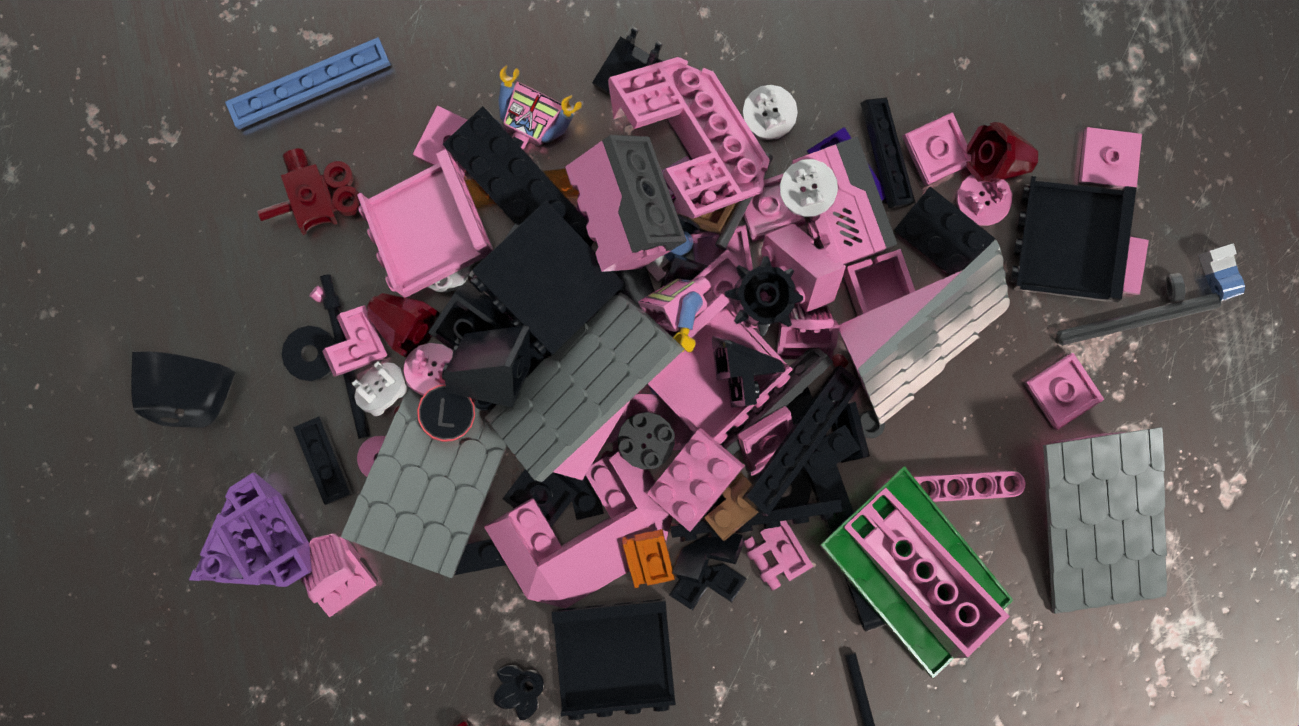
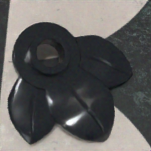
(515, 693)

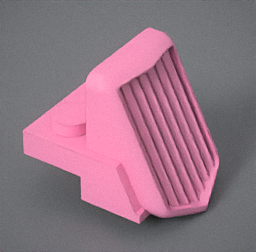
(807, 331)
(336, 574)

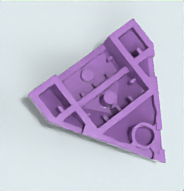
(254, 539)

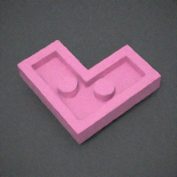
(362, 343)

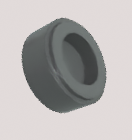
(1175, 287)
(871, 424)

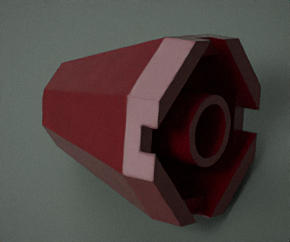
(999, 153)
(402, 321)

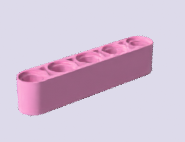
(967, 482)

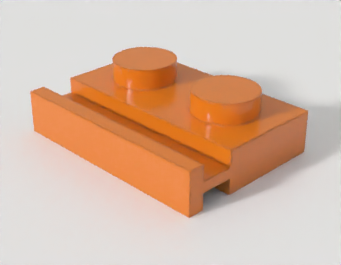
(648, 558)

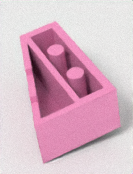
(814, 273)

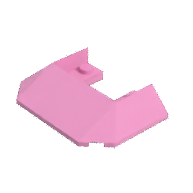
(724, 151)
(591, 560)

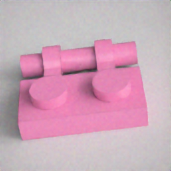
(785, 549)

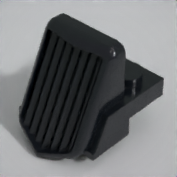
(740, 366)

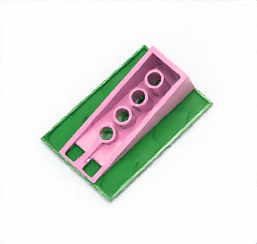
(919, 574)

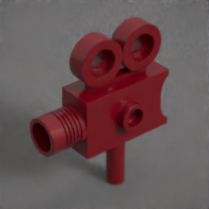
(309, 192)

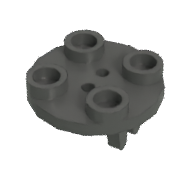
(657, 447)

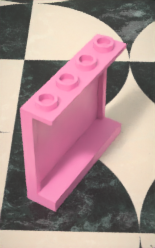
(425, 227)
(690, 379)

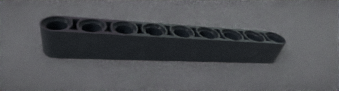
(830, 487)

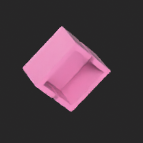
(879, 284)

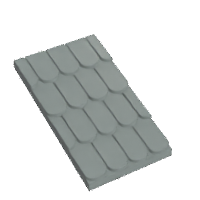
(916, 335)
(583, 390)
(425, 491)
(1106, 519)

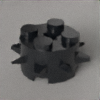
(778, 288)

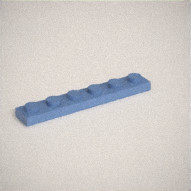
(307, 83)

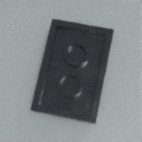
(943, 232)

